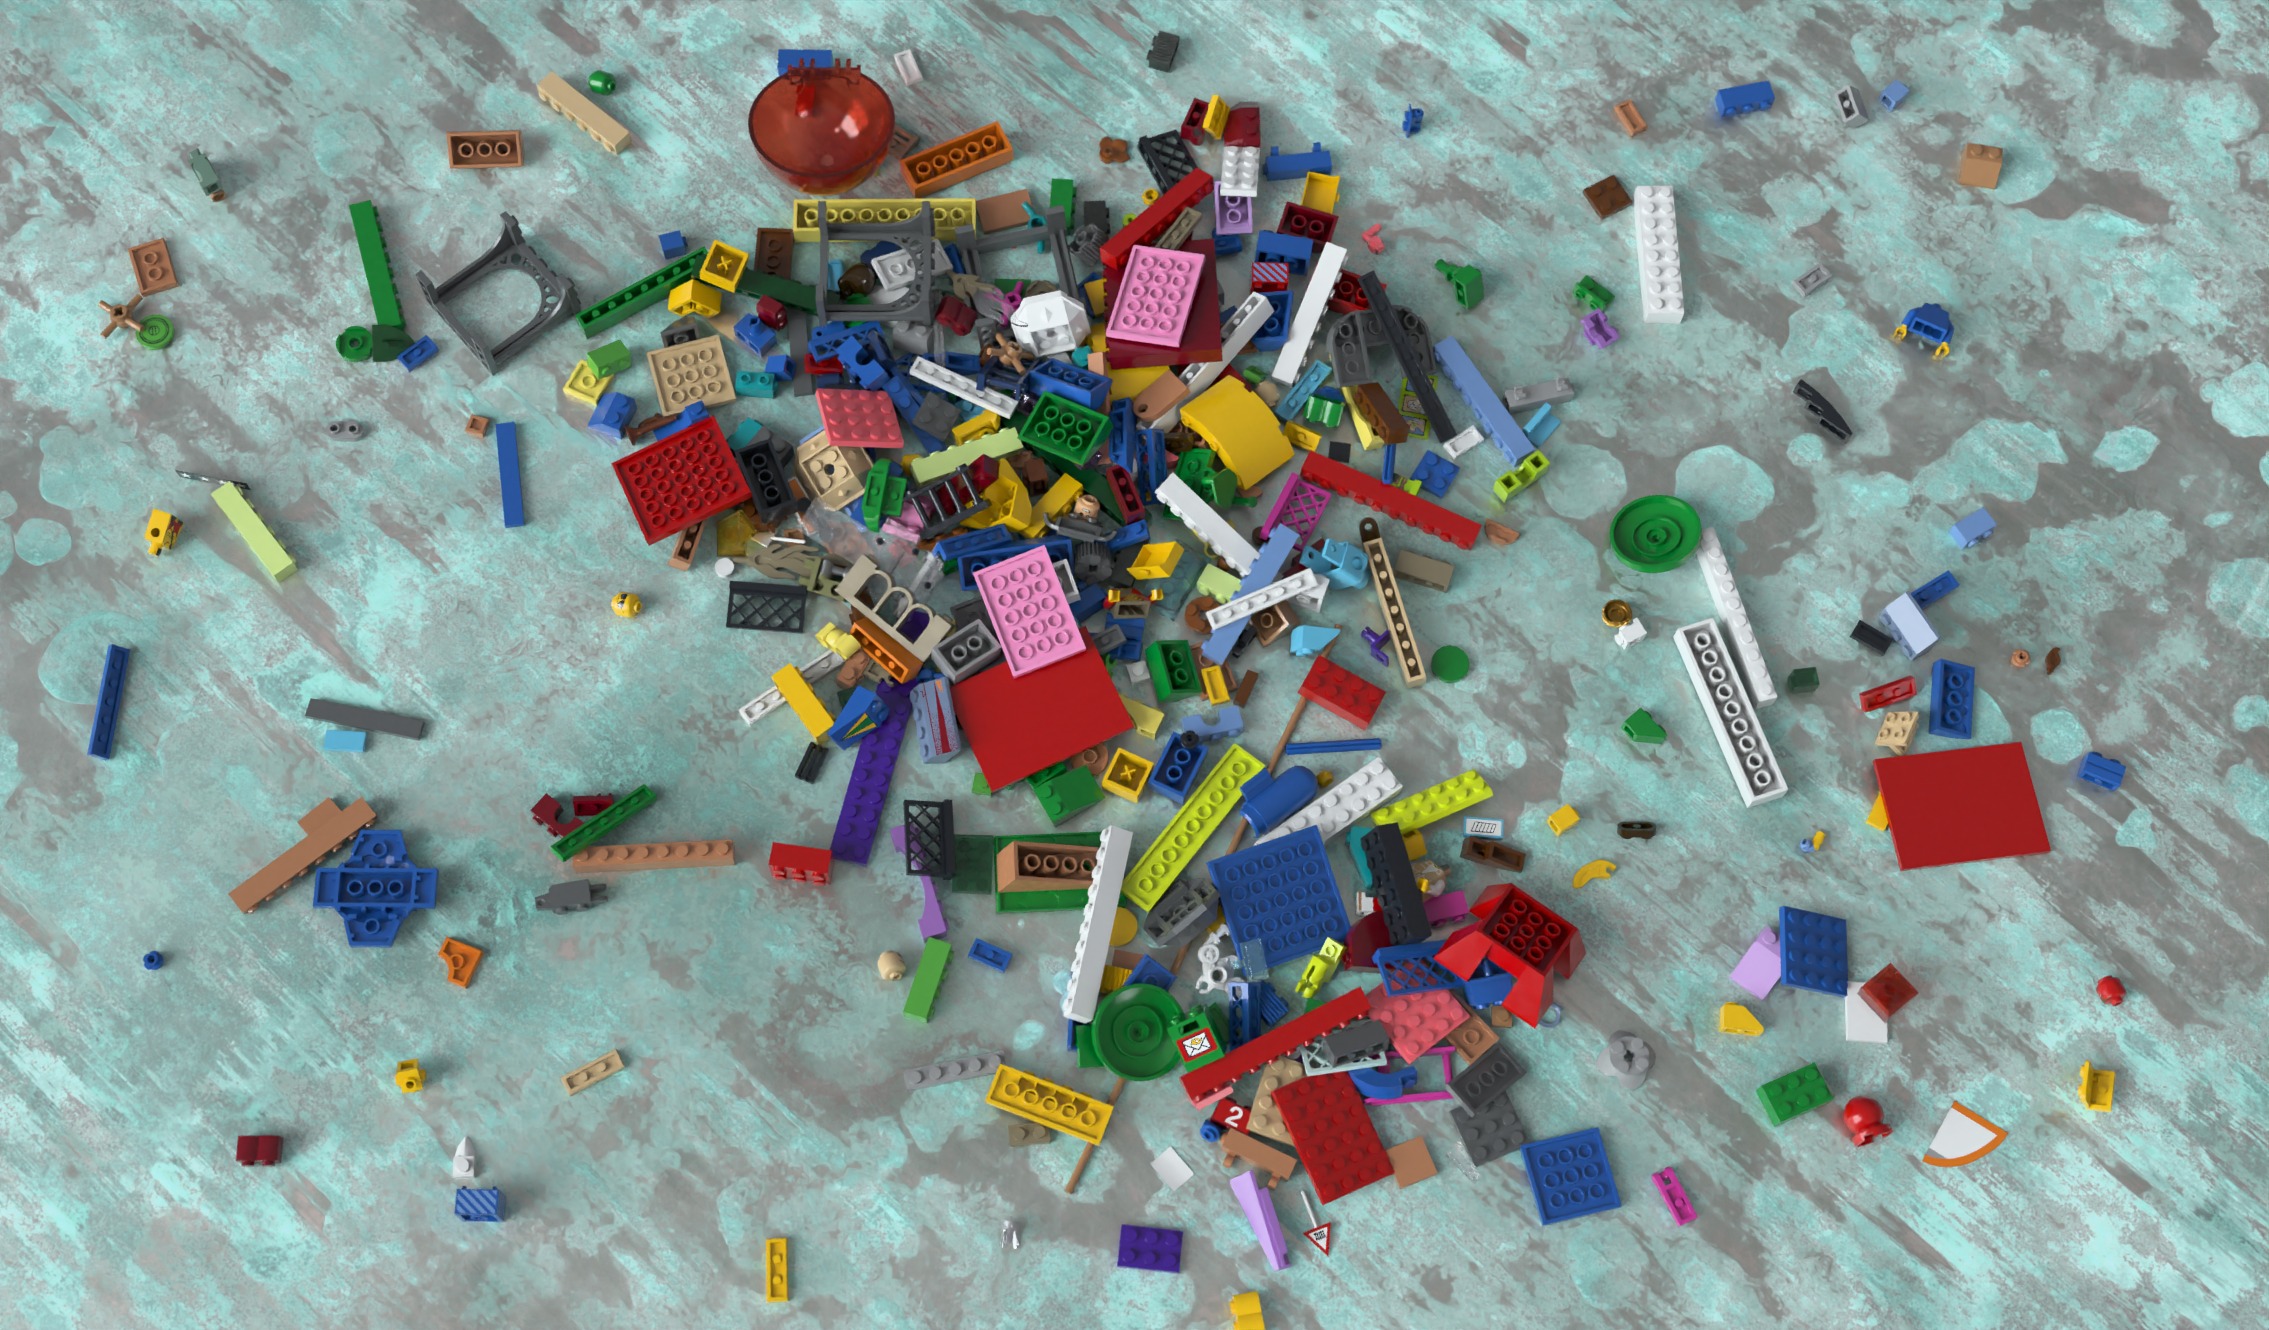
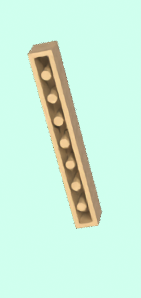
(1394, 613)

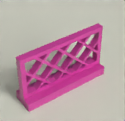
(1283, 502)

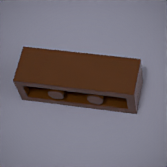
(1245, 688)

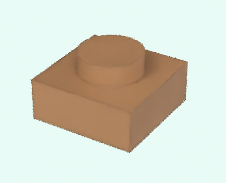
(1501, 1017)

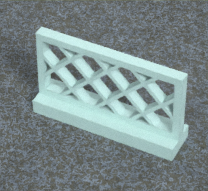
(1326, 1067)

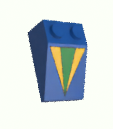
(858, 718)

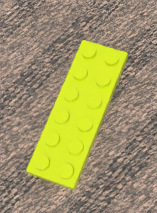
(1434, 802)

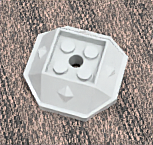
(1054, 323)

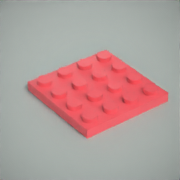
(859, 418)
(1418, 1019)

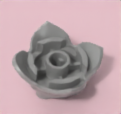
(1612, 1061)

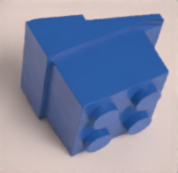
(1487, 985)

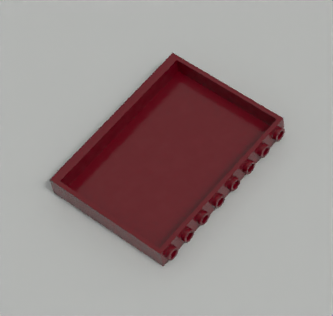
(1202, 331)

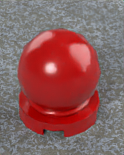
(1865, 1119)

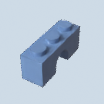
(1229, 725)

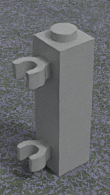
(1535, 396)

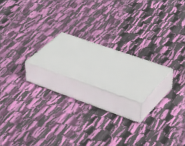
(908, 67)
(1463, 442)

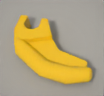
(1592, 870)

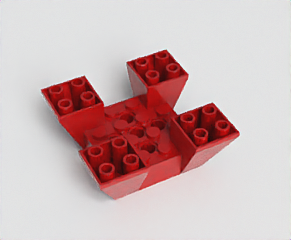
(1520, 939)

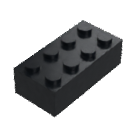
(766, 481)

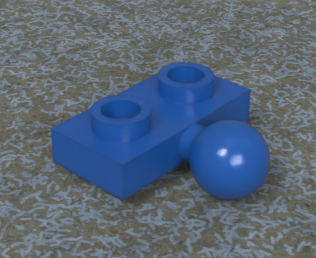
(1226, 244)

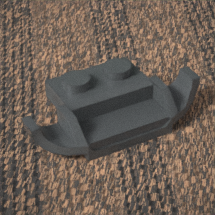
(1079, 528)

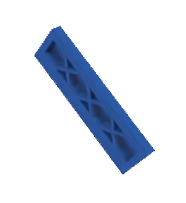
(834, 340)
(1155, 465)
(972, 542)
(1251, 1013)

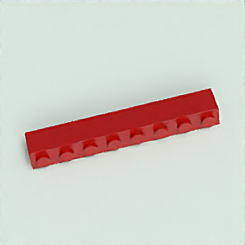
(1157, 218)

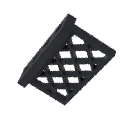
(1157, 167)
(767, 590)
(945, 841)

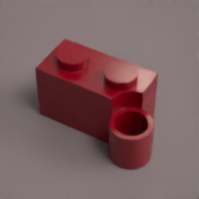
(1192, 126)

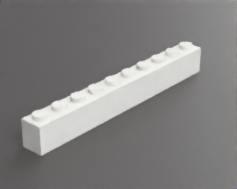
(1200, 375)
(1735, 621)
(1097, 924)

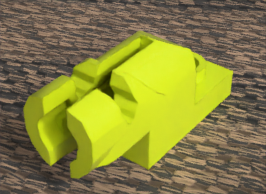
(1320, 968)

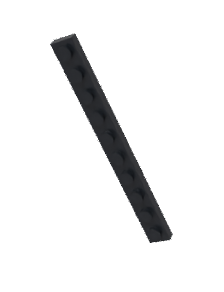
(1407, 356)

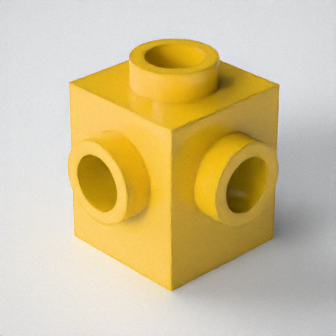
(410, 1076)

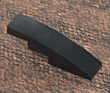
(1827, 415)

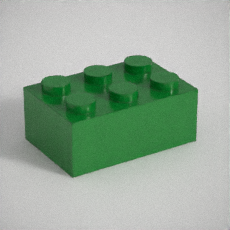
(1794, 1094)

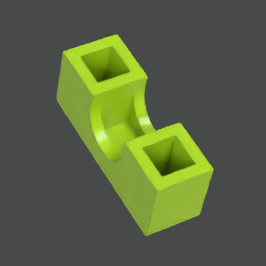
(1513, 483)

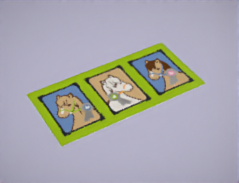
(1412, 411)

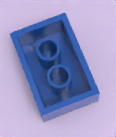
(1284, 249)
(1177, 769)

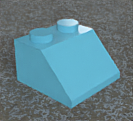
(1309, 639)

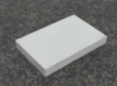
(1860, 1020)

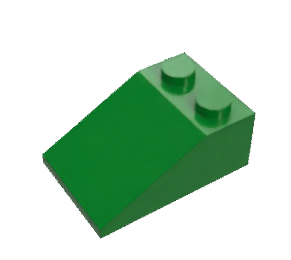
(1069, 794)

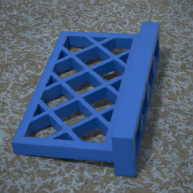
(912, 387)
(1411, 953)

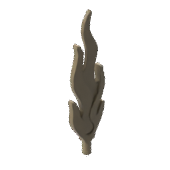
(790, 558)

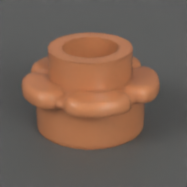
(2017, 661)

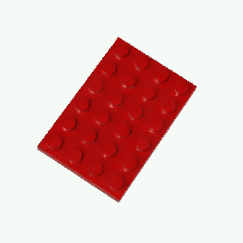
(1332, 1134)

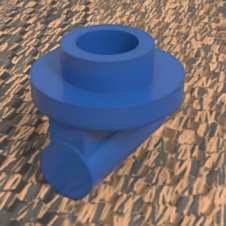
(1210, 1131)

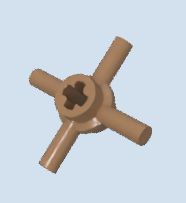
(121, 316)
(1010, 353)

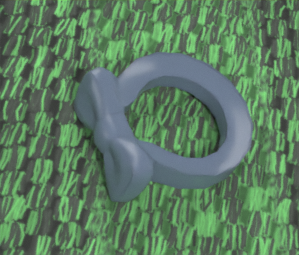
(1558, 1008)

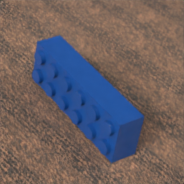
(1057, 546)

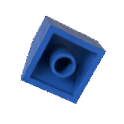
(613, 414)

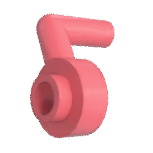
(1374, 244)

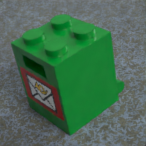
(1200, 1044)

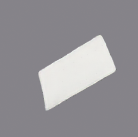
(1172, 1168)

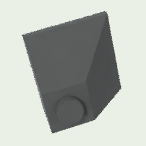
(680, 332)

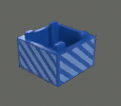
(480, 1205)

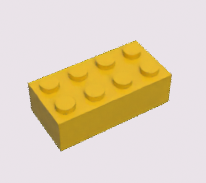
(804, 703)

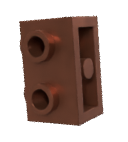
(1035, 476)

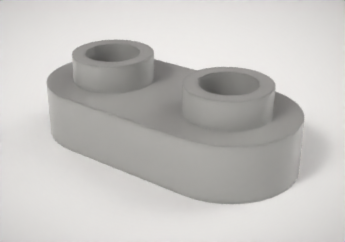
(344, 432)

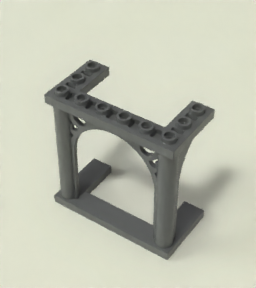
(917, 228)
(506, 246)
(971, 248)

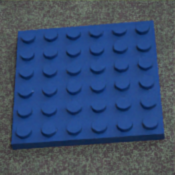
(1281, 895)

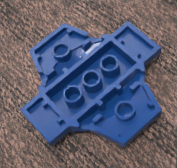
(376, 888)

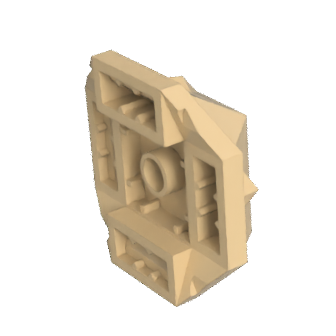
(844, 484)

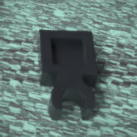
(1246, 638)

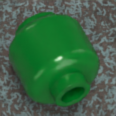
(602, 82)

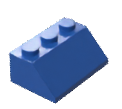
(1276, 328)

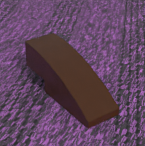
(1492, 854)

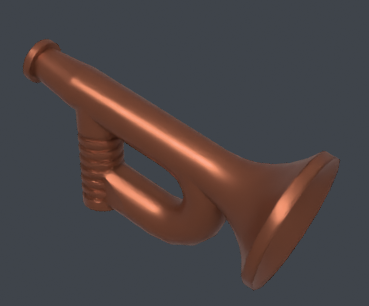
(648, 425)

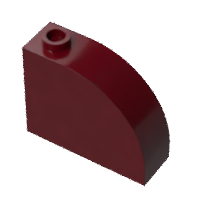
(1363, 941)

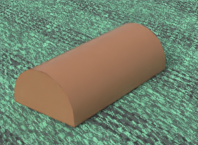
(485, 149)

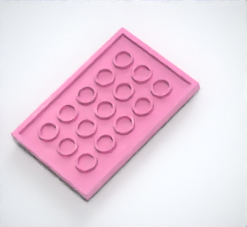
(1155, 296)
(1029, 611)

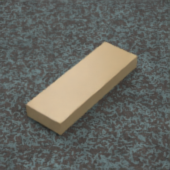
(593, 1072)

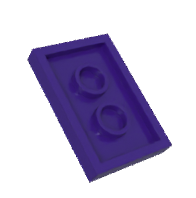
(1150, 1249)

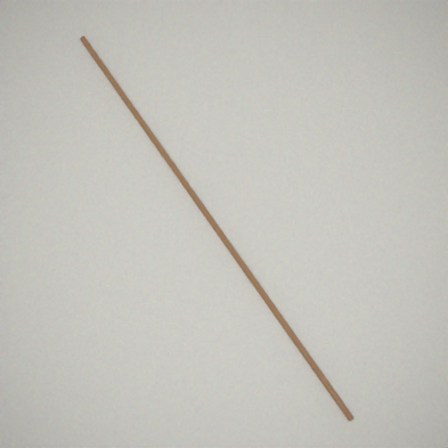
(1183, 951)

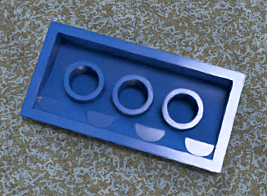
(1951, 700)

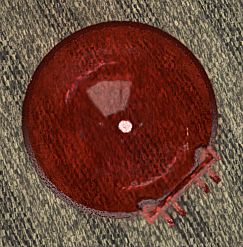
(822, 128)

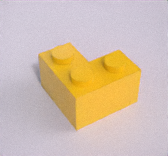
(694, 298)

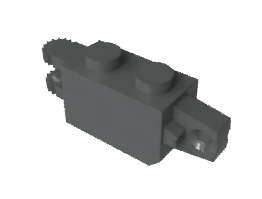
(571, 897)

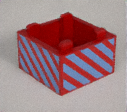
(1268, 277)

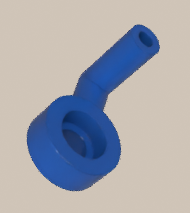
(927, 674)

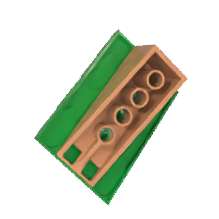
(1045, 872)

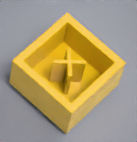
(724, 266)
(1127, 775)

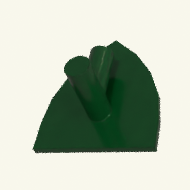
(389, 342)

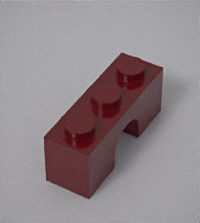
(547, 813)

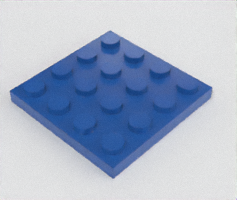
(1813, 951)
(1570, 1176)

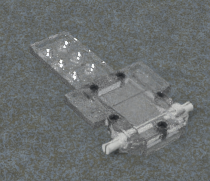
(892, 546)

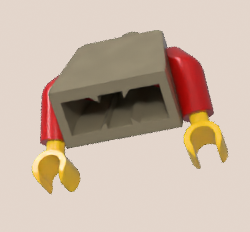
(1130, 603)

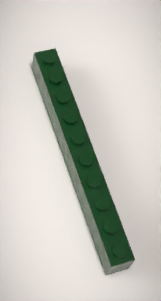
(1093, 482)

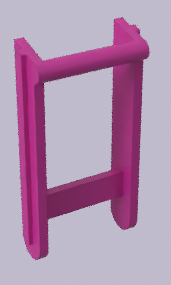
(1385, 1069)

